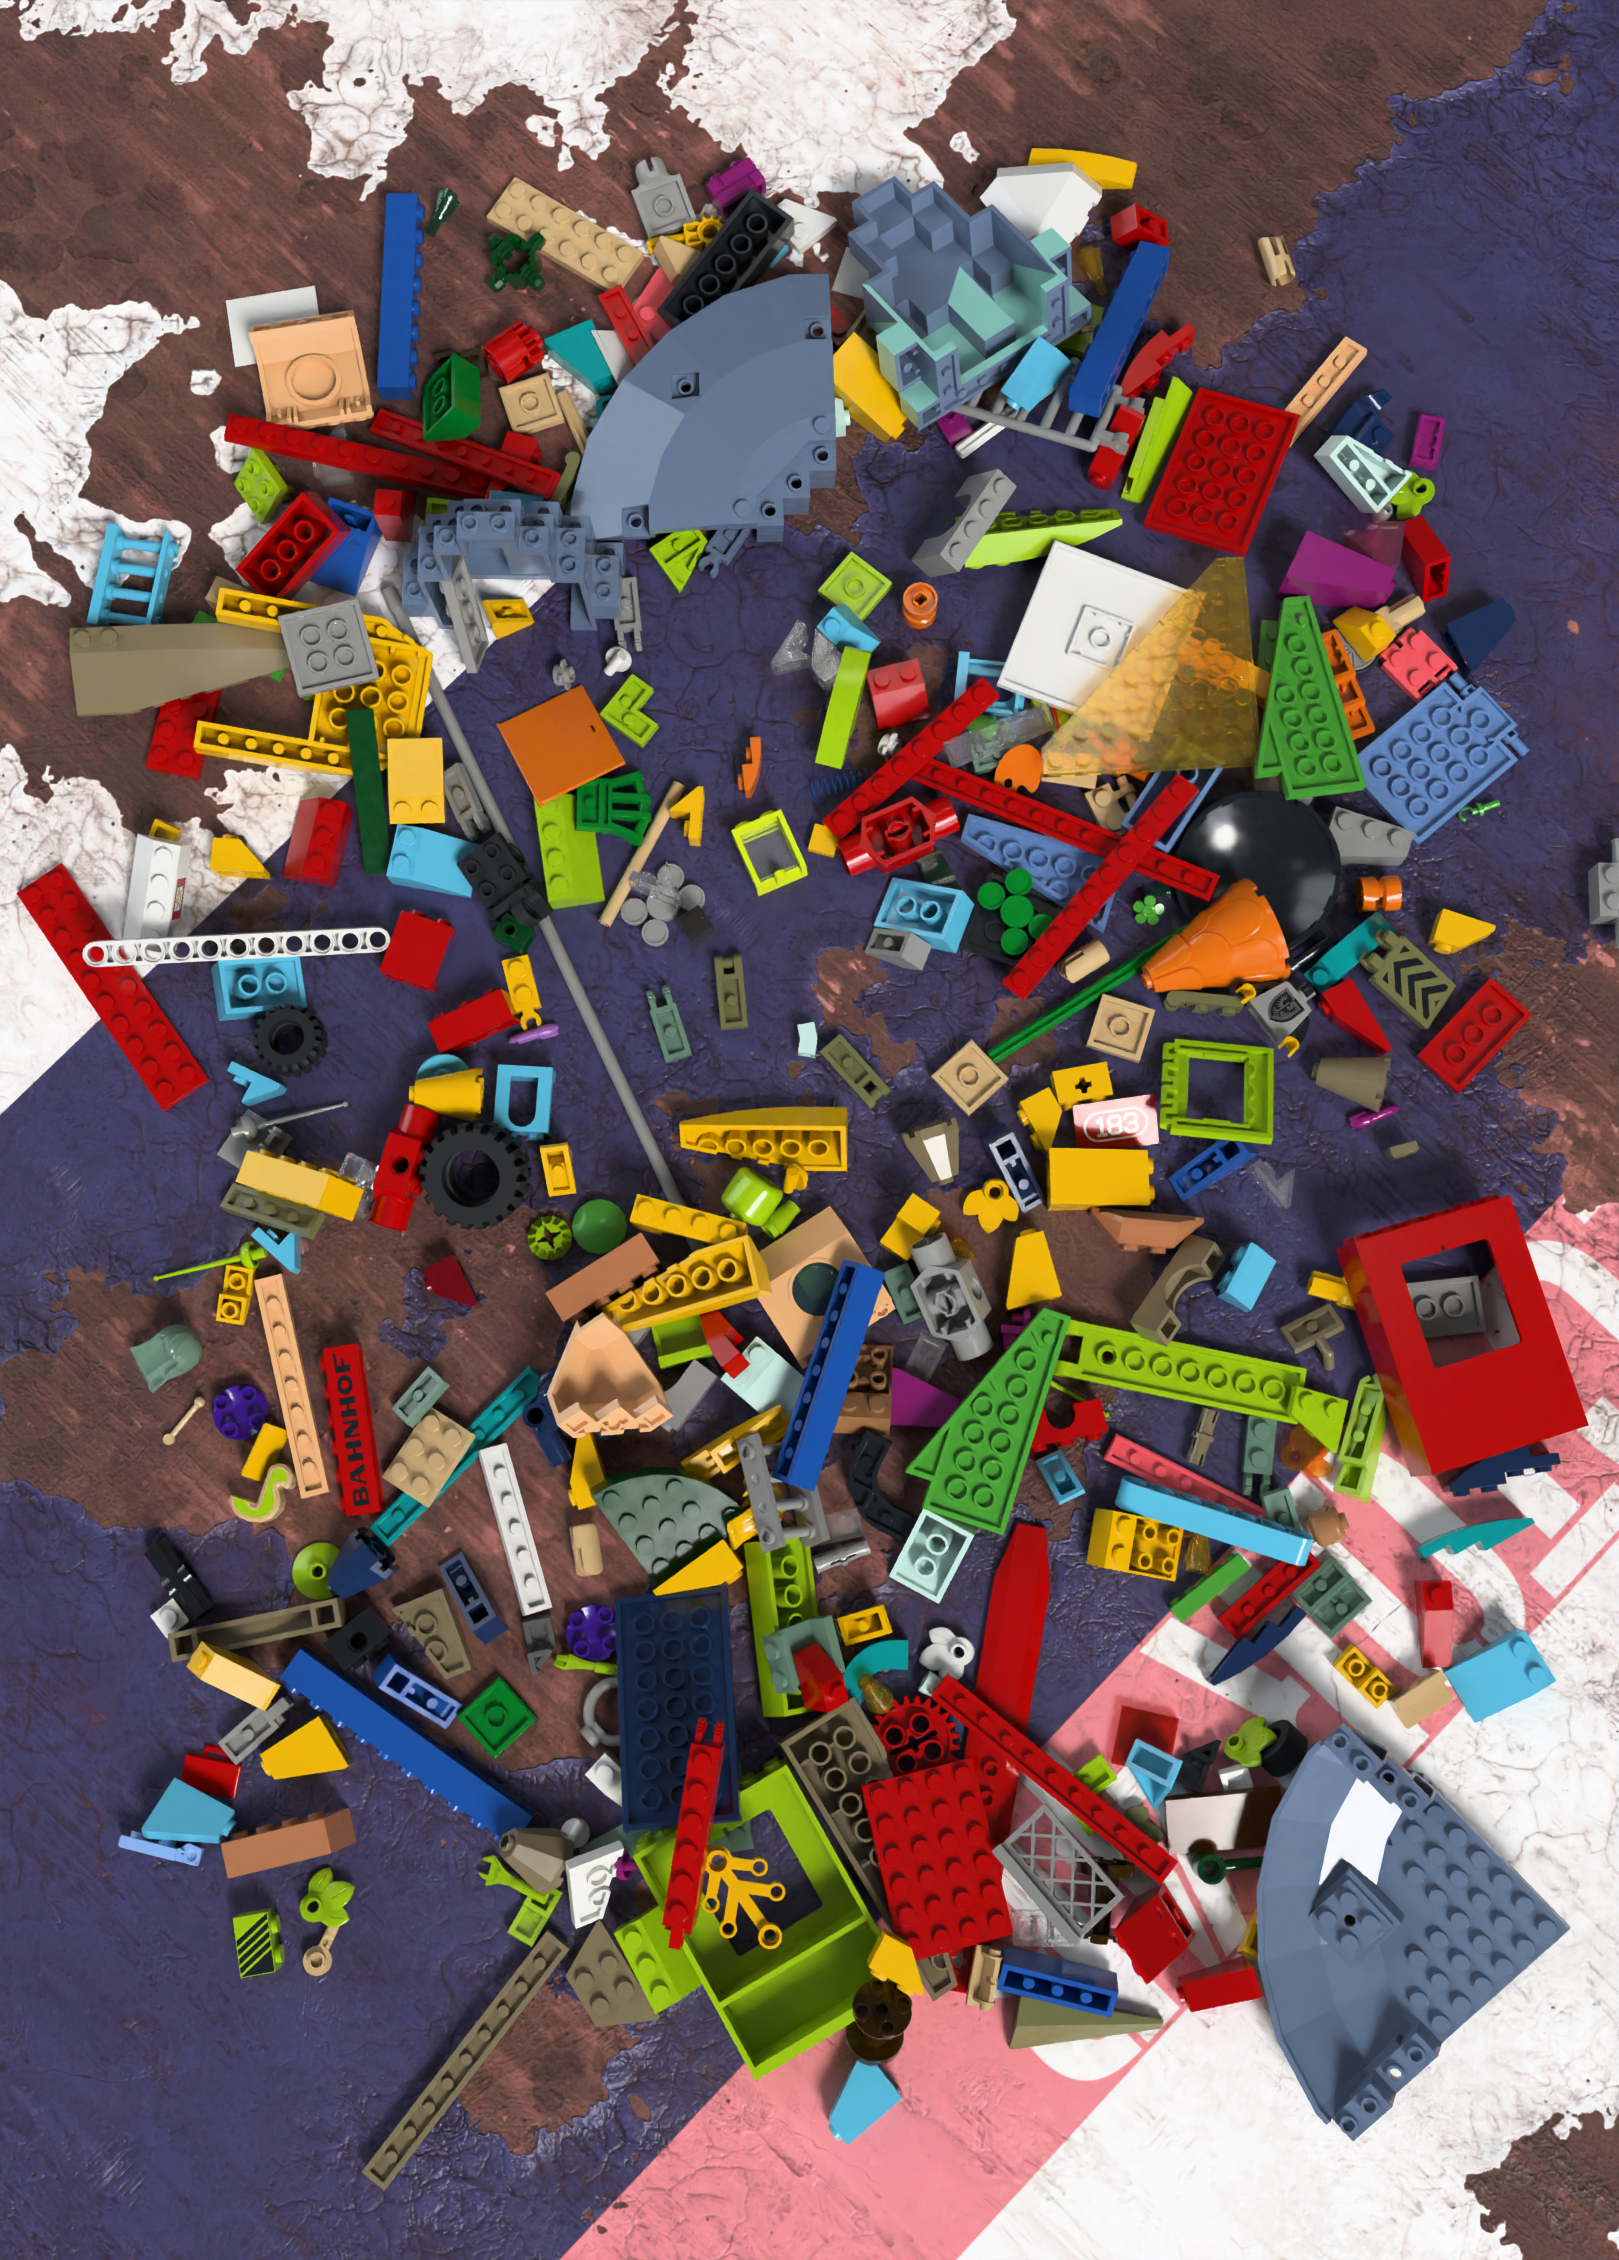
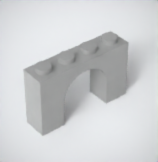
(983, 498)
(686, 1392)

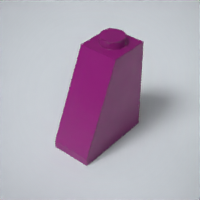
(918, 1403)

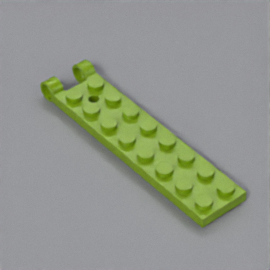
(1183, 1372)

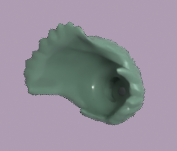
(167, 1354)

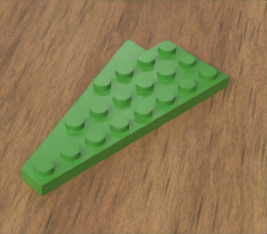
(1303, 719)
(985, 1443)

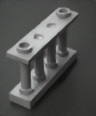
(806, 1503)

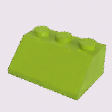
(661, 1971)

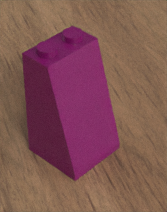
(1336, 576)

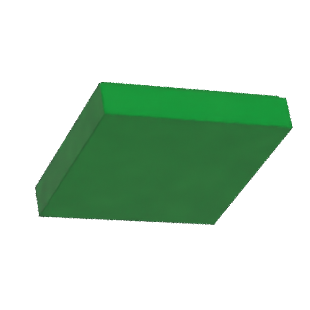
(497, 1717)

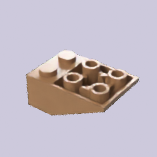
(868, 1393)

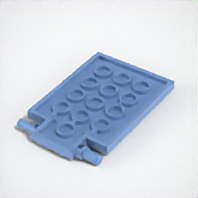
(1439, 757)

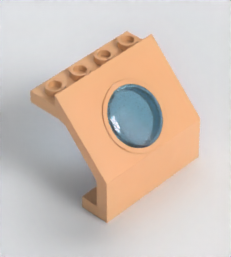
(803, 1276)

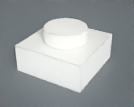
(171, 1617)
(1235, 1777)

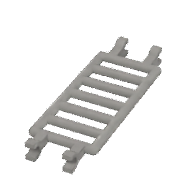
(1100, 436)

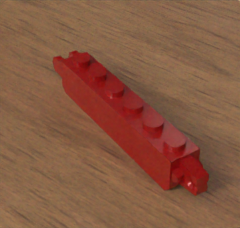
(693, 1833)

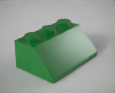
(452, 401)

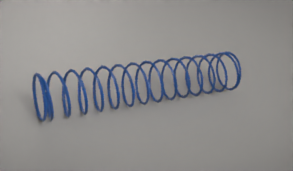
(849, 783)

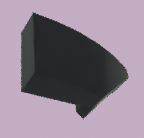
(1196, 1766)

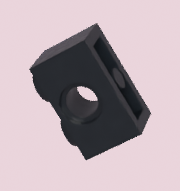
(343, 1645)

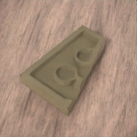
(438, 1631)

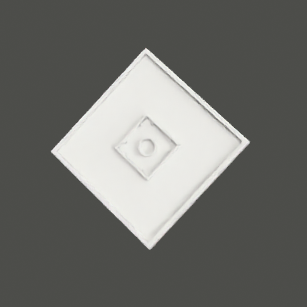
(1081, 626)

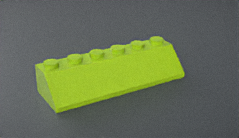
(780, 1596)

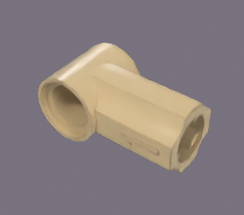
(1402, 612)

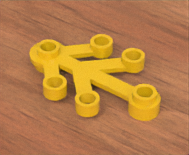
(739, 1892)

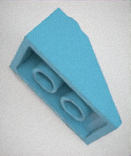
(429, 861)
(926, 910)
(257, 985)
(1499, 1675)

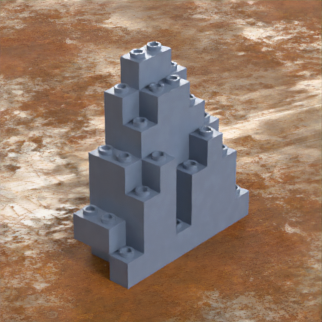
(514, 545)

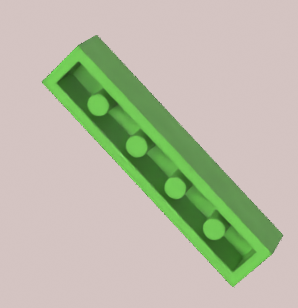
(1208, 1587)

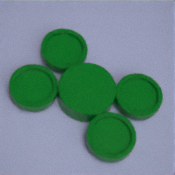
(1015, 910)

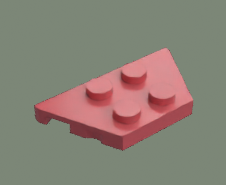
(650, 301)

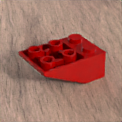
(1153, 1932)

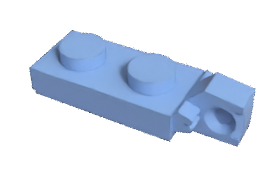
(165, 1849)

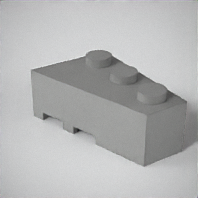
(1368, 839)

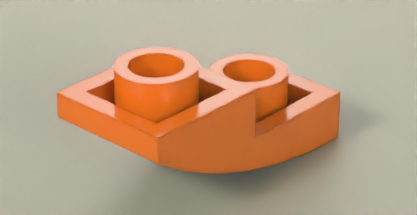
(751, 772)

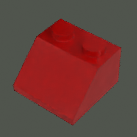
(897, 694)

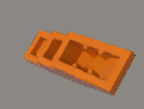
(1347, 685)

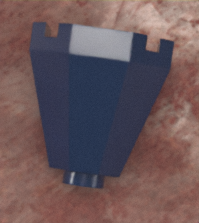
(360, 1564)

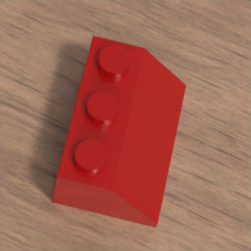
(318, 841)

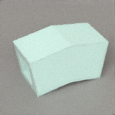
(808, 1040)

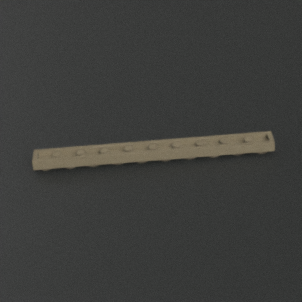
(466, 2060)

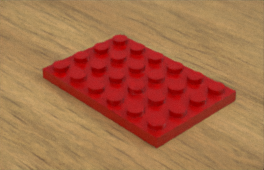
(1222, 472)
(937, 1858)

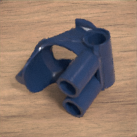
(547, 1432)

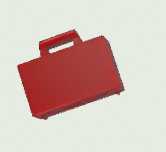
(211, 1773)

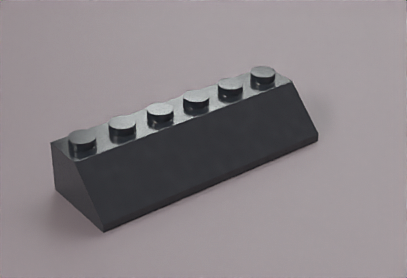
(731, 259)

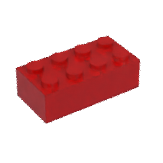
(294, 548)

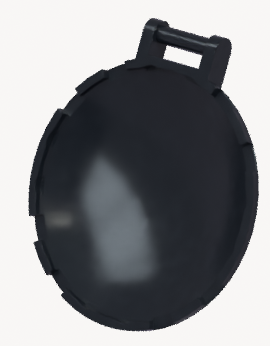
(1278, 848)

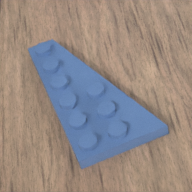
(1055, 867)

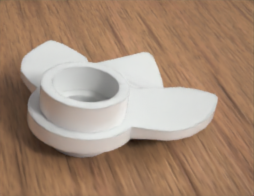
(942, 1653)

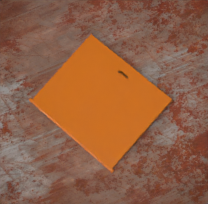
(558, 745)

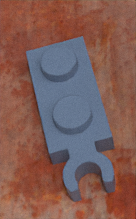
(723, 548)

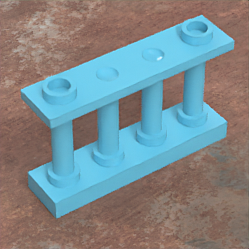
(111, 566)

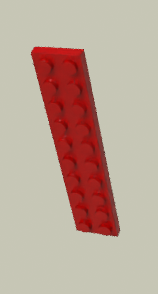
(114, 991)

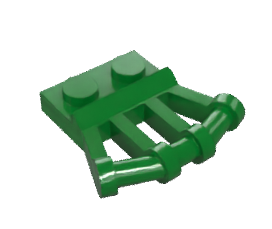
(595, 807)

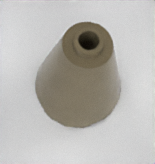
(1354, 1078)

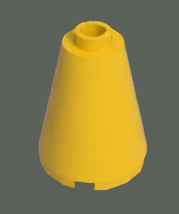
(451, 1094)

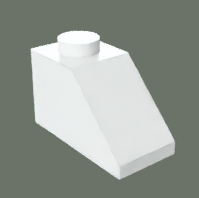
(607, 1776)

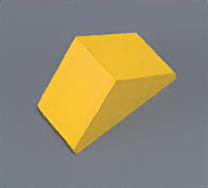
(507, 615)

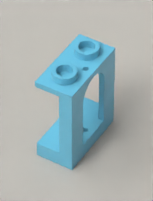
(985, 668)
(545, 1077)

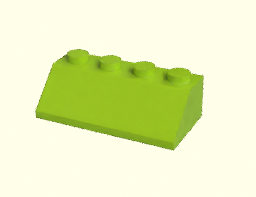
(568, 855)

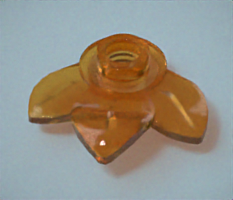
(1310, 1454)

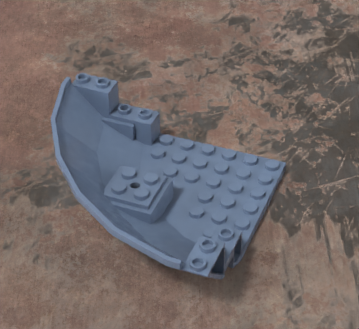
(1432, 1935)

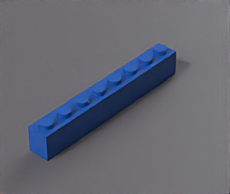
(400, 296)
(1118, 329)
(828, 1375)

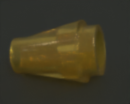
(1198, 1554)
(877, 1696)

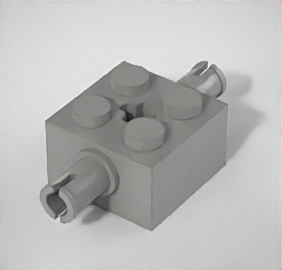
(1604, 892)

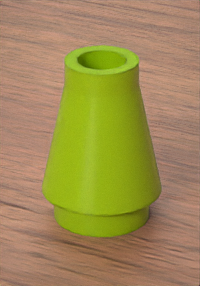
(780, 1220)

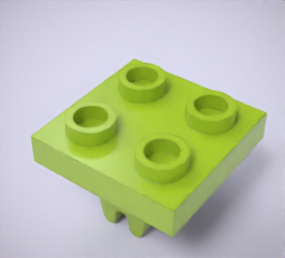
(262, 485)

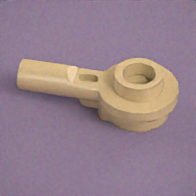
(319, 1957)

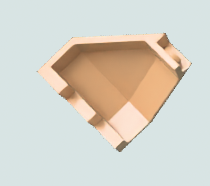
(605, 1383)

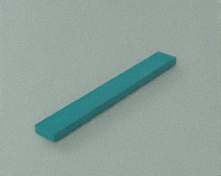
(487, 1428)

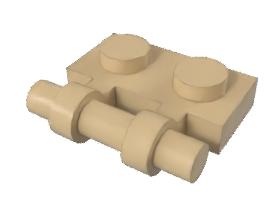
(1105, 805)

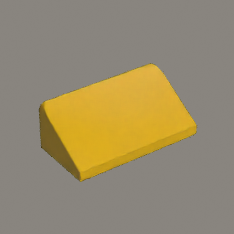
(265, 1452)

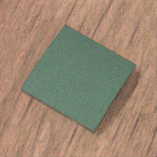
(1331, 1598)

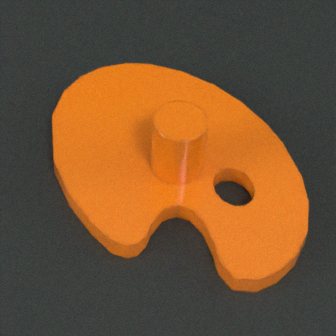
(1022, 766)

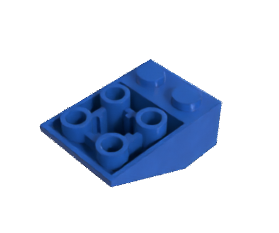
(350, 561)

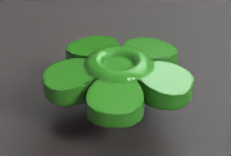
(1148, 911)

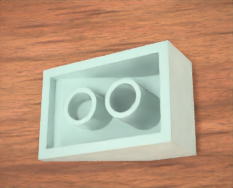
(766, 1380)
(932, 1554)

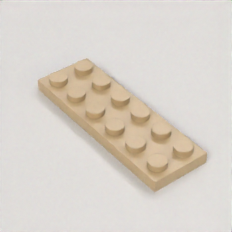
(569, 236)

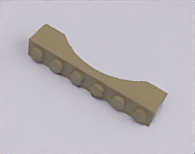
(261, 1628)

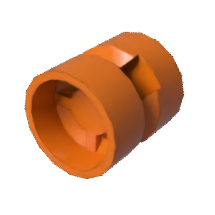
(919, 605)
(1378, 893)

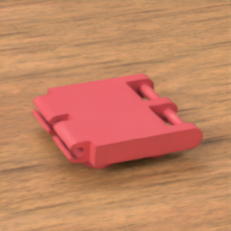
(1415, 663)

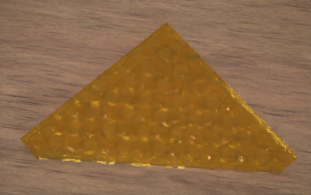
(1177, 696)

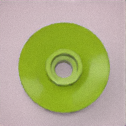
(303, 1570)

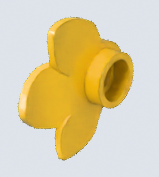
(991, 1209)

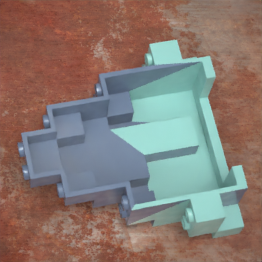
(956, 294)

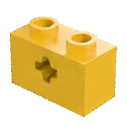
(1094, 1076)

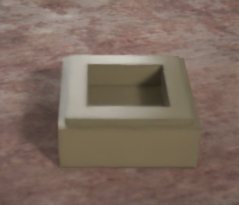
(1401, 1150)

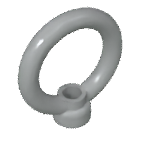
(592, 1730)

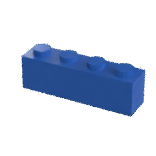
(1057, 1981)

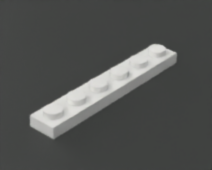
(514, 1529)

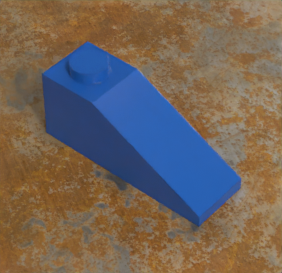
(1211, 1166)
(415, 1690)

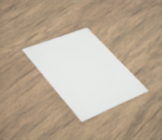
(263, 310)

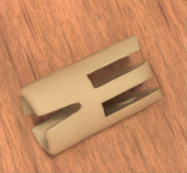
(1276, 260)
(1083, 961)
(586, 1549)

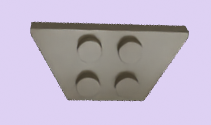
(607, 1982)

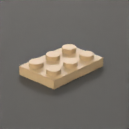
(429, 1457)

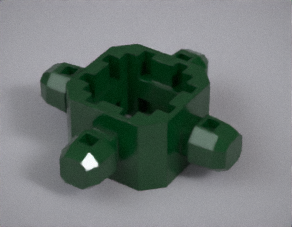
(529, 274)

